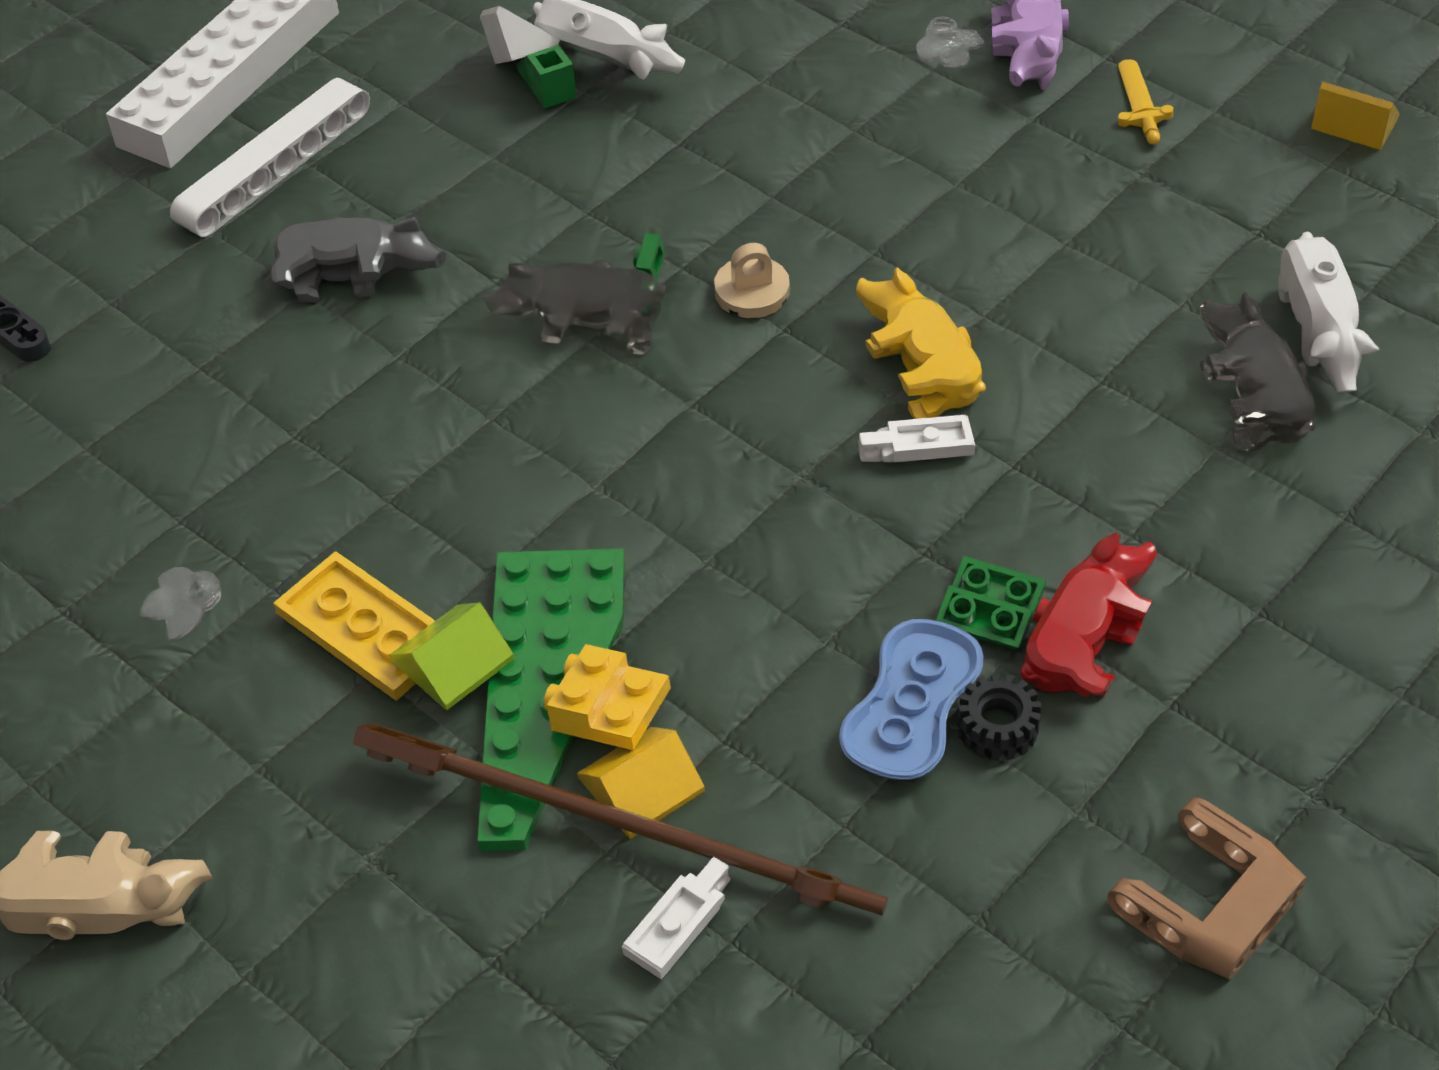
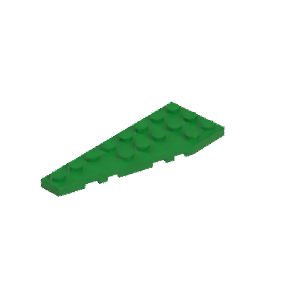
(544, 611)

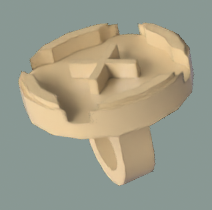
(751, 283)

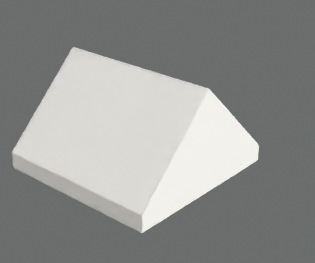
(513, 36)

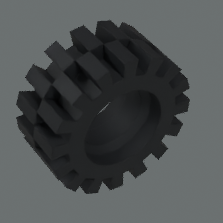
(996, 737)

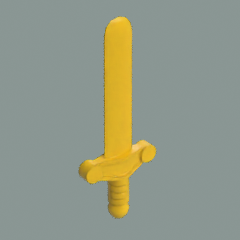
(1143, 111)

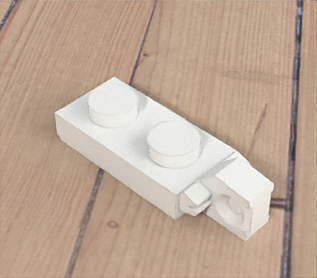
(918, 440)
(677, 919)

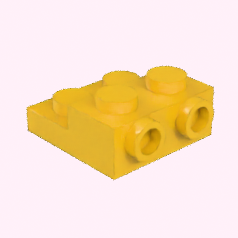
(605, 698)

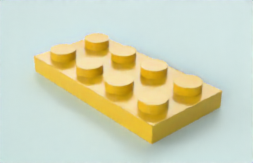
(354, 620)

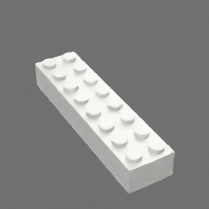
(213, 75)

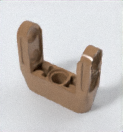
(1241, 917)

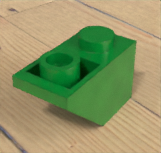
(549, 75)

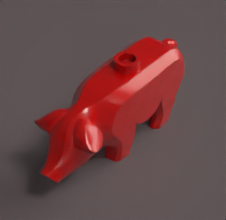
(1085, 611)

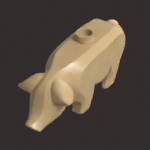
(93, 892)

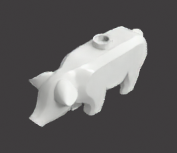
(608, 36)
(1325, 307)

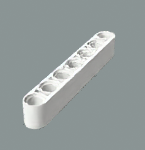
(269, 157)

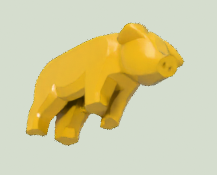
(930, 344)

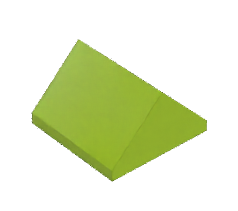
(454, 654)

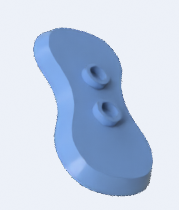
(903, 719)

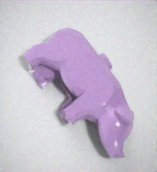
(1030, 35)

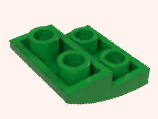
(992, 602)

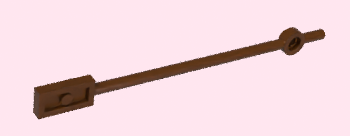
(427, 757)

